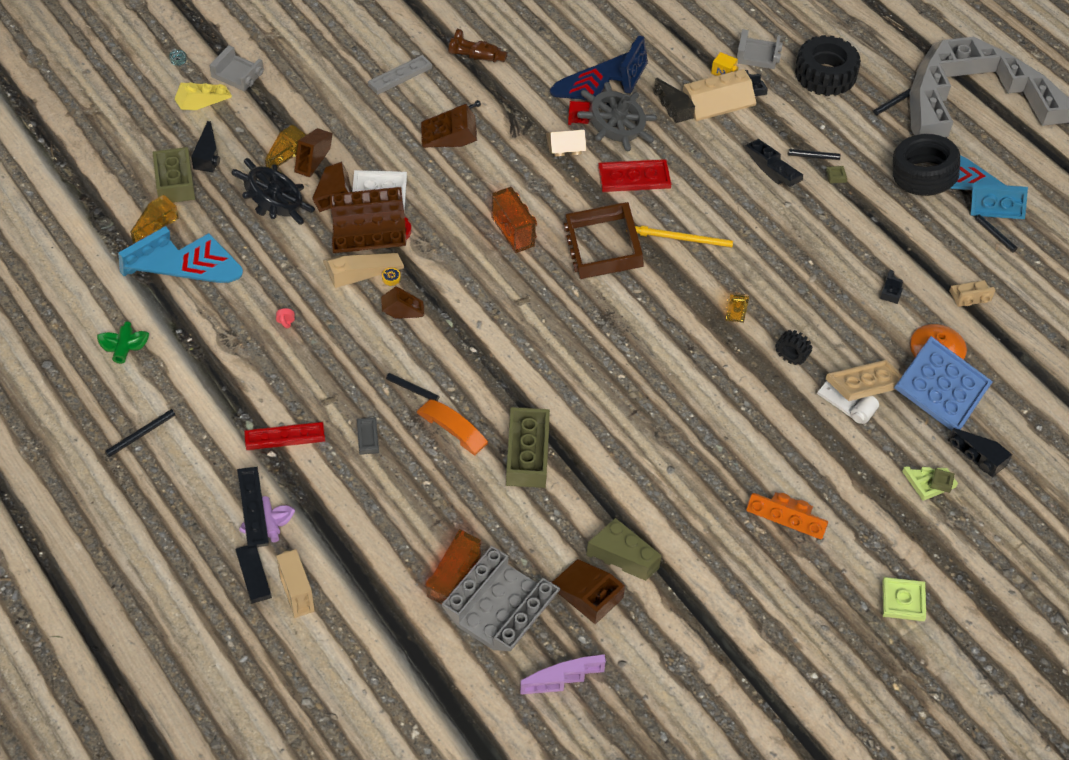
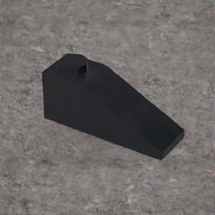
(205, 153)

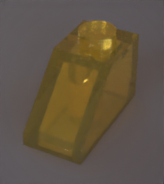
(736, 307)

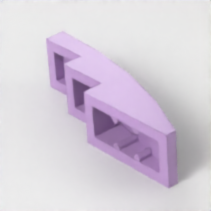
(554, 677)

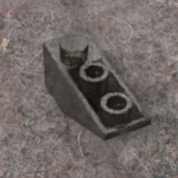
(675, 101)

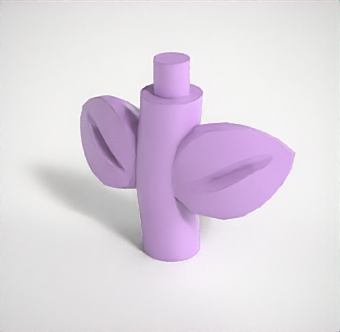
(277, 517)

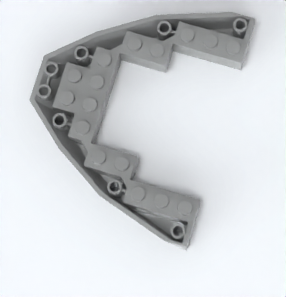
(975, 56)

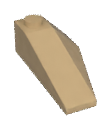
(358, 267)

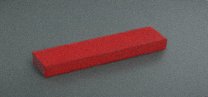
(284, 436)

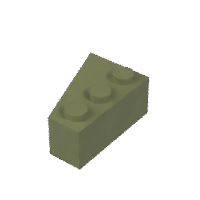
(625, 550)

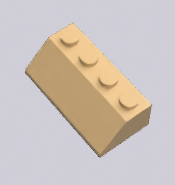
(721, 94)

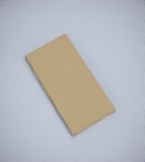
(865, 380)

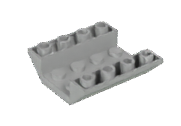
(498, 601)

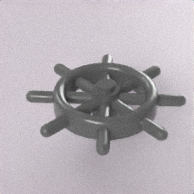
(617, 116)

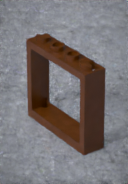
(598, 216)

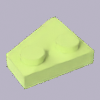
(922, 480)

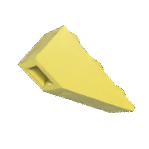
(197, 96)

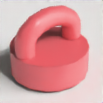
(285, 317)

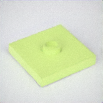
(904, 599)

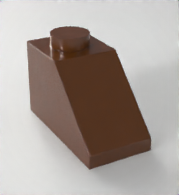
(401, 304)

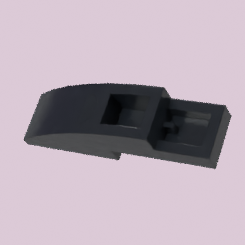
(771, 164)

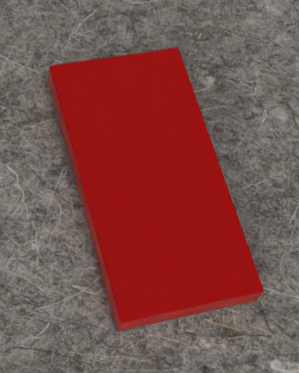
(634, 175)

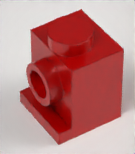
(574, 108)

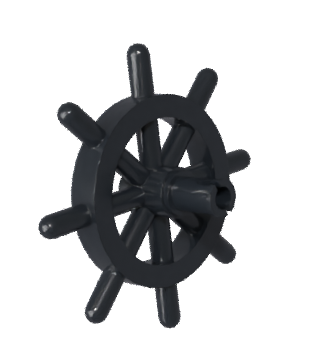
(272, 191)

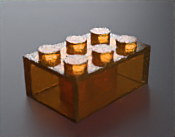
(513, 219)

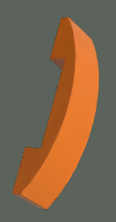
(455, 424)

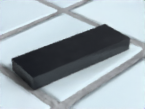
(253, 574)

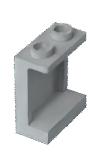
(758, 52)
(235, 70)

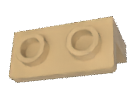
(972, 293)

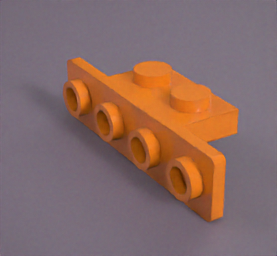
(788, 512)

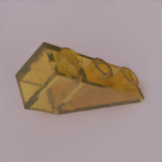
(155, 216)

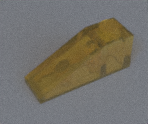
(284, 146)

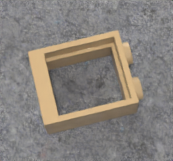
(295, 583)

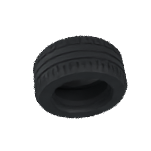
(926, 149)

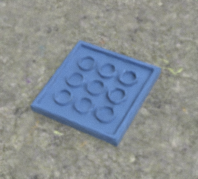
(943, 384)

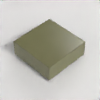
(836, 174)
(942, 480)

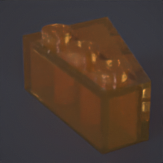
(454, 566)

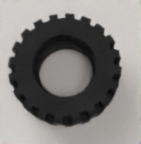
(831, 52)

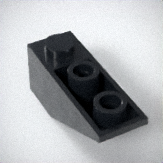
(982, 451)

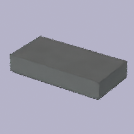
(367, 436)

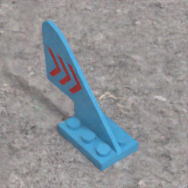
(989, 194)
(199, 260)

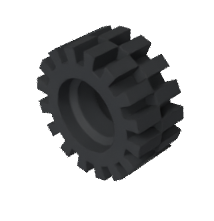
(793, 347)

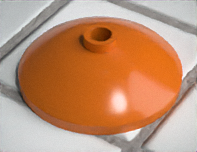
(943, 334)

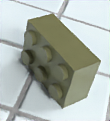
(174, 174)

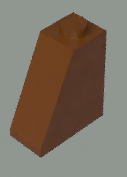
(312, 151)
(333, 180)

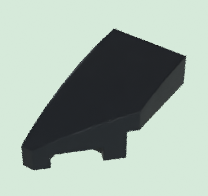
(758, 85)
(892, 288)

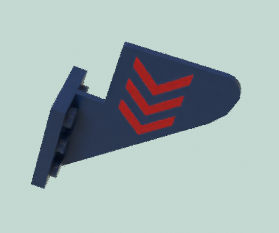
(622, 68)

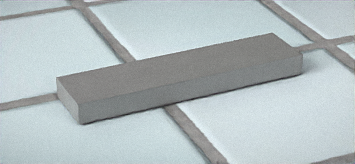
(399, 74)

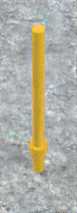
(644, 231)

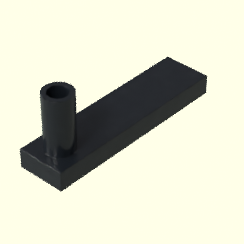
(252, 507)

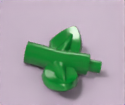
(122, 342)

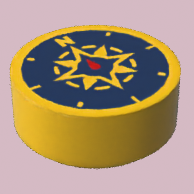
(391, 276)

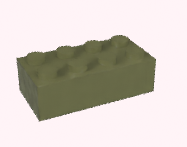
(528, 447)

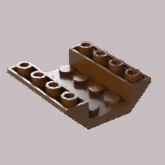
(368, 220)

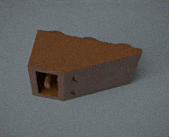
(450, 128)
(589, 589)

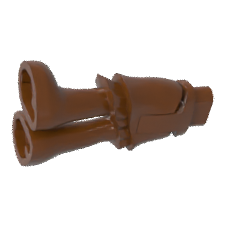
(478, 50)

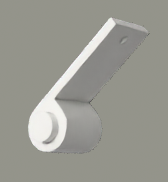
(859, 410)

